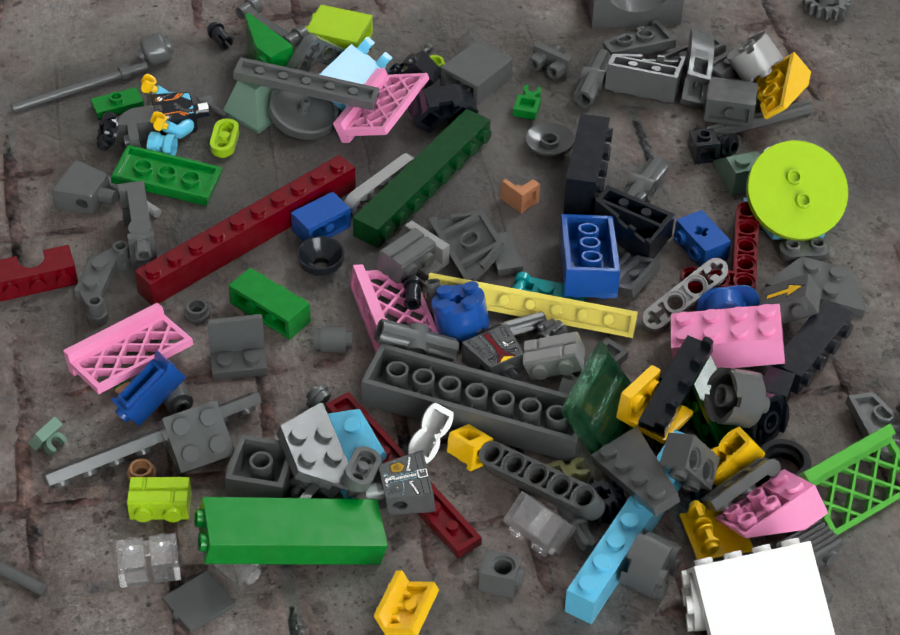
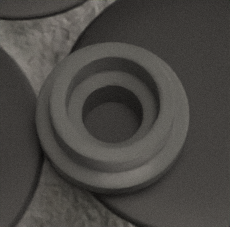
(197, 311)
(318, 395)

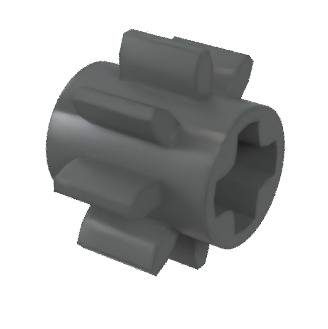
(551, 328)

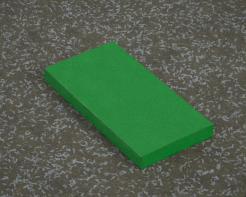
(168, 174)

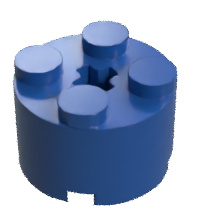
(460, 310)

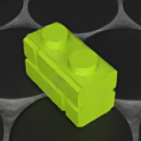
(159, 498)

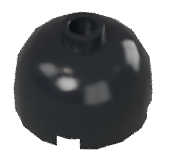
(771, 422)

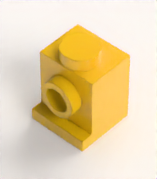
(465, 445)

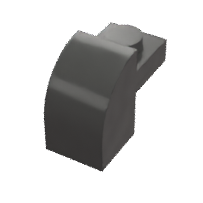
(135, 125)

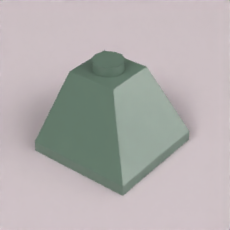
(250, 106)
(735, 170)

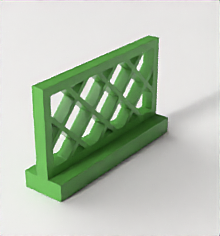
(851, 456)

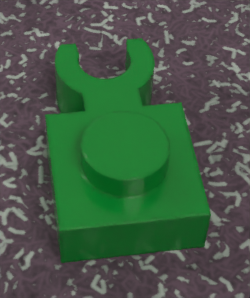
(528, 104)

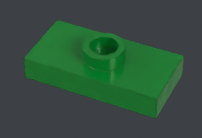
(117, 102)

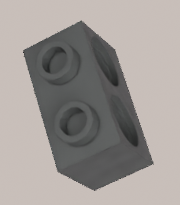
(689, 461)

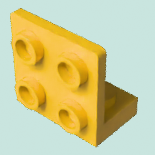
(636, 398)

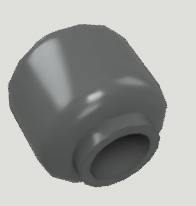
(155, 49)

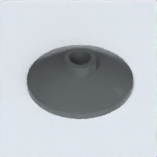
(549, 139)

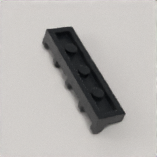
(676, 385)

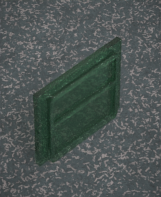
(595, 400)

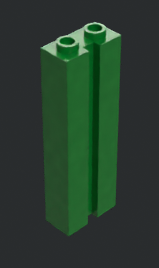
(290, 531)

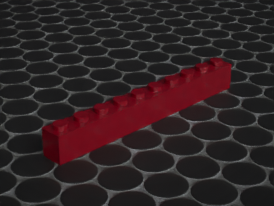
(240, 232)

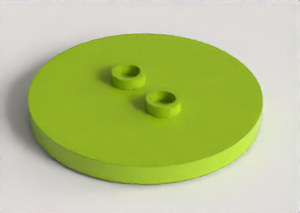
(797, 190)

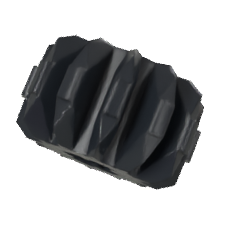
(612, 497)

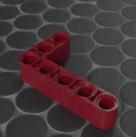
(743, 253)

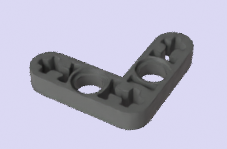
(313, 48)

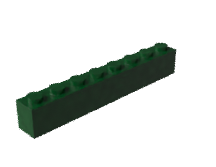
(421, 178)

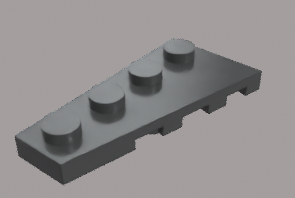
(637, 471)

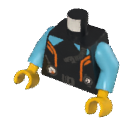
(173, 111)

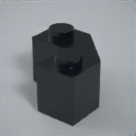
(439, 102)

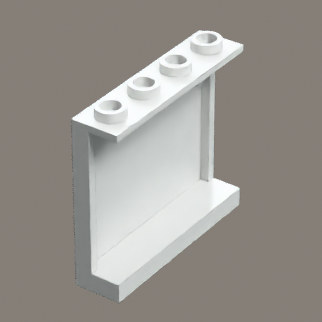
(763, 592)

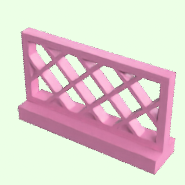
(353, 119)
(373, 310)
(125, 338)

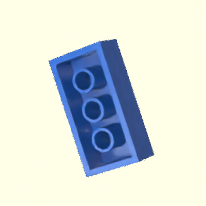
(589, 256)

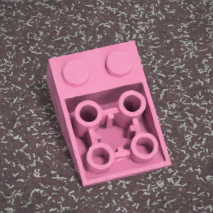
(775, 507)

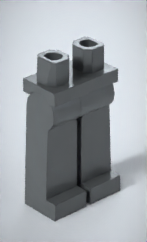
(136, 217)

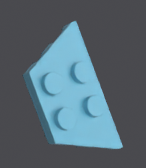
(354, 432)

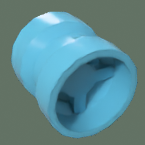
(161, 143)

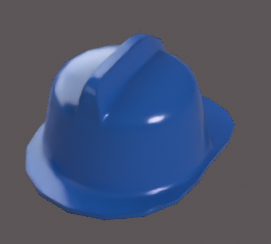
(728, 298)

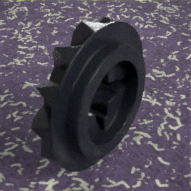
(107, 131)

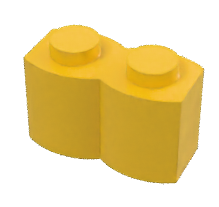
(735, 452)

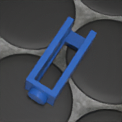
(148, 389)

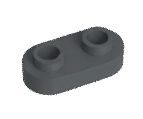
(793, 249)
(361, 469)

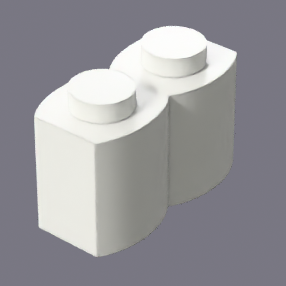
(434, 425)

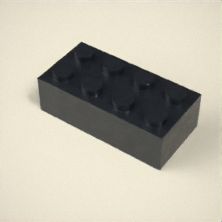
(587, 164)

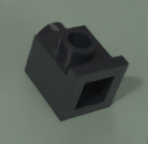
(700, 139)

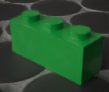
(279, 307)

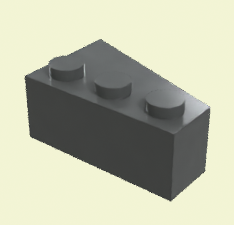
(645, 77)

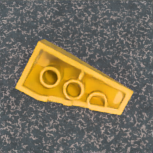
(782, 85)

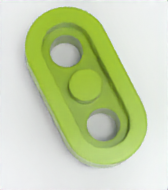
(224, 138)

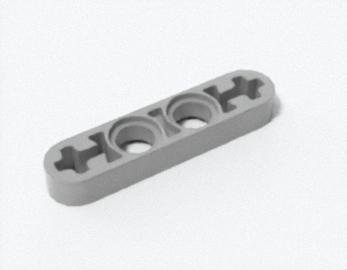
(365, 192)
(681, 291)

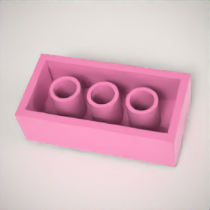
(739, 334)

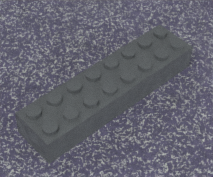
(494, 404)

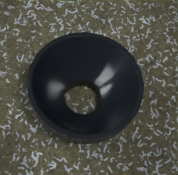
(320, 250)

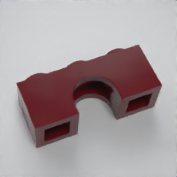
(53, 273)

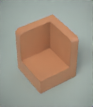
(520, 197)

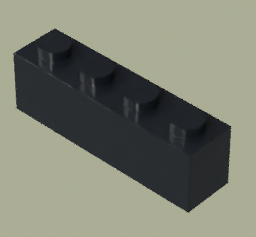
(815, 342)

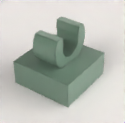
(46, 435)

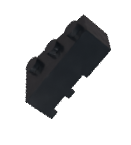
(637, 224)

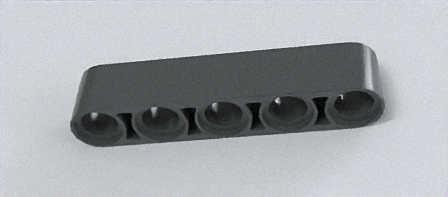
(549, 488)

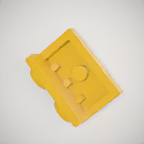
(405, 605)

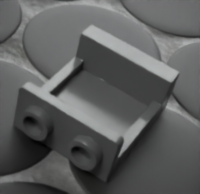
(731, 102)

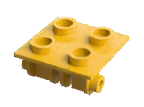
(708, 536)

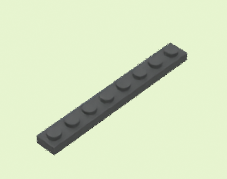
(139, 446)

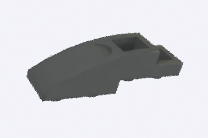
(697, 68)

